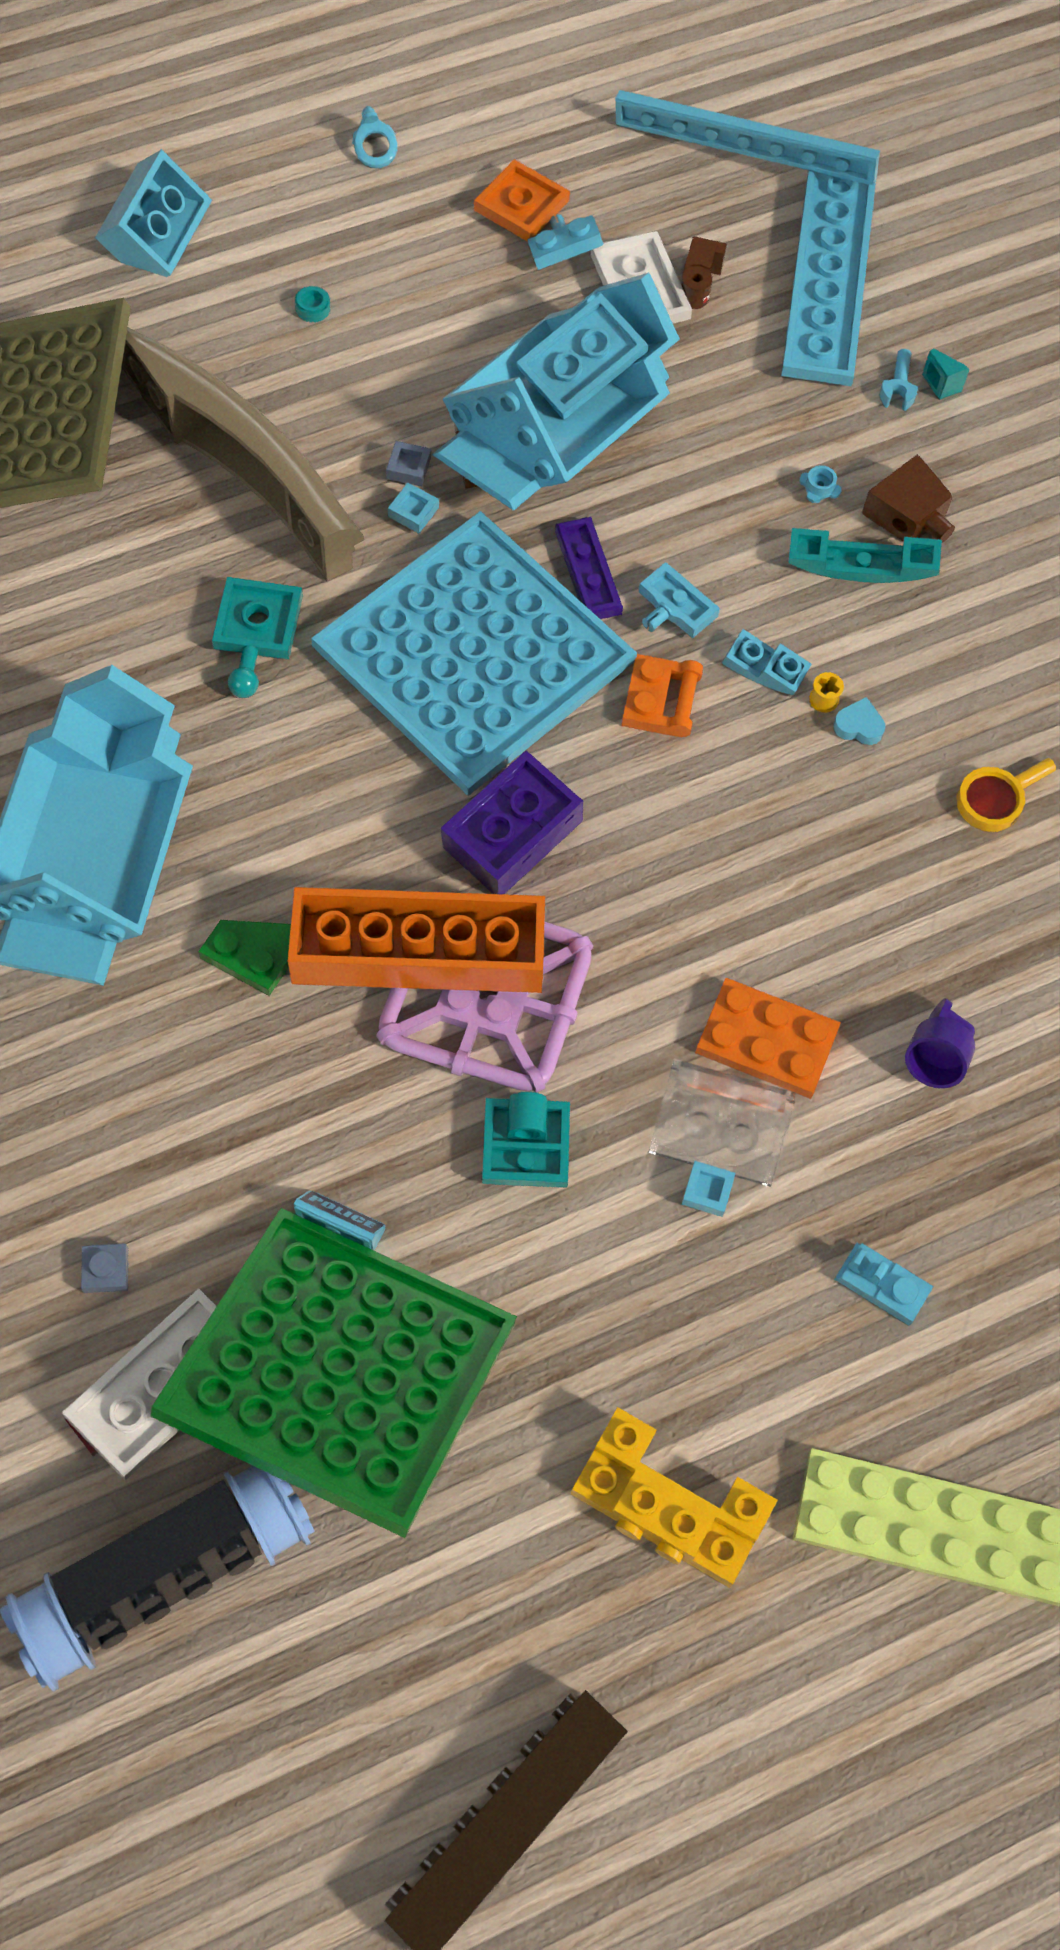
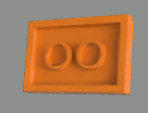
(768, 1038)

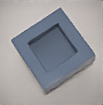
(408, 463)
(104, 1268)

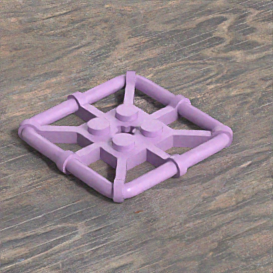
(495, 1018)

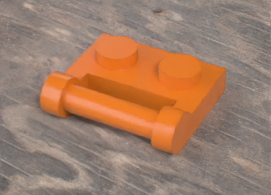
(649, 692)

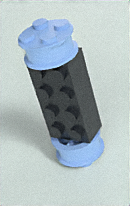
(152, 1570)

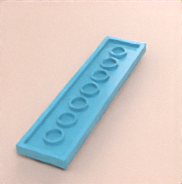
(829, 280)

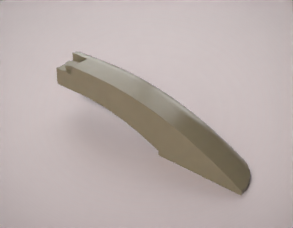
(245, 443)

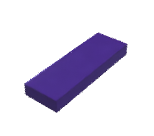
(588, 567)

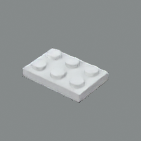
(642, 255)

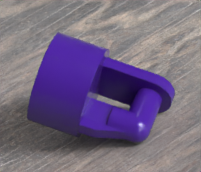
(941, 1048)

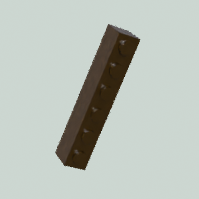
(506, 1826)

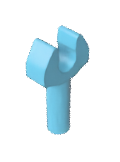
(900, 383)

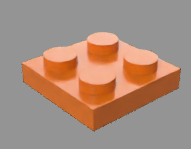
(521, 200)

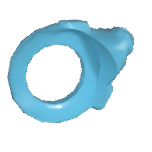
(370, 125)

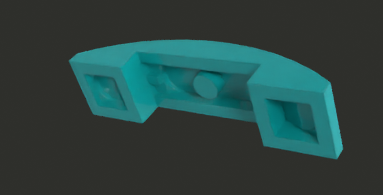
(864, 561)

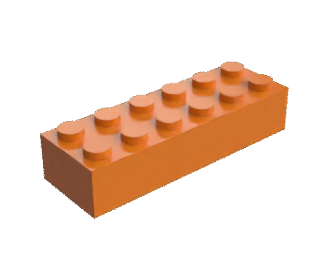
(417, 940)

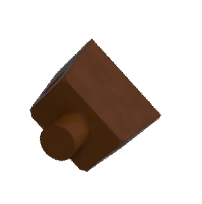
(911, 502)

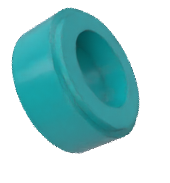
(312, 304)

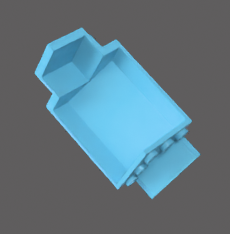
(516, 440)
(88, 827)

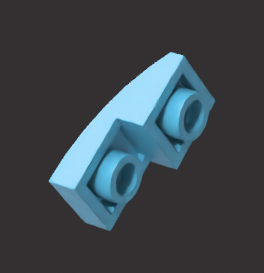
(770, 667)

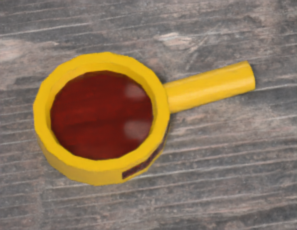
(995, 798)

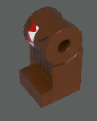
(703, 259)

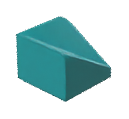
(944, 374)

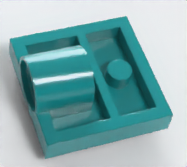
(526, 1141)

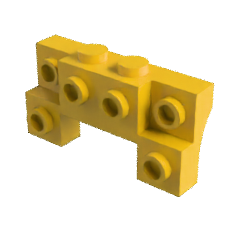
(666, 1512)

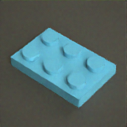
(582, 356)

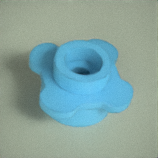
(821, 476)

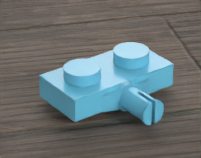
(564, 240)
(676, 601)

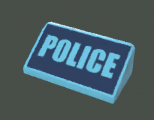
(339, 1219)

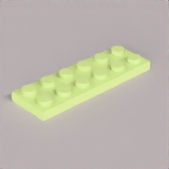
(930, 1526)

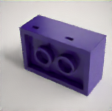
(512, 824)

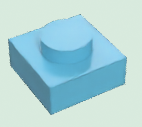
(413, 508)
(708, 1188)

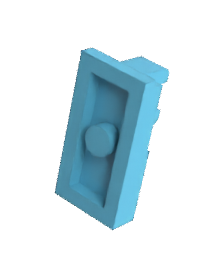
(884, 1283)

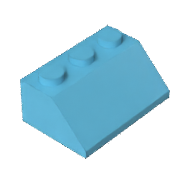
(154, 216)

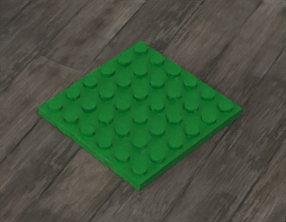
(337, 1371)

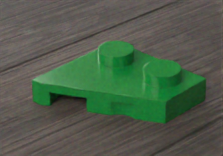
(249, 952)

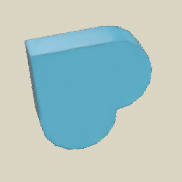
(860, 722)

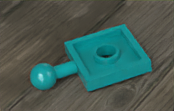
(269, 639)

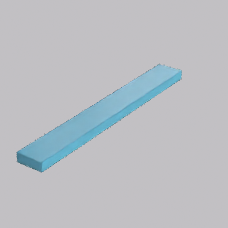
(747, 137)

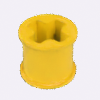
(823, 682)

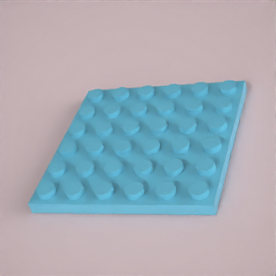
(474, 652)

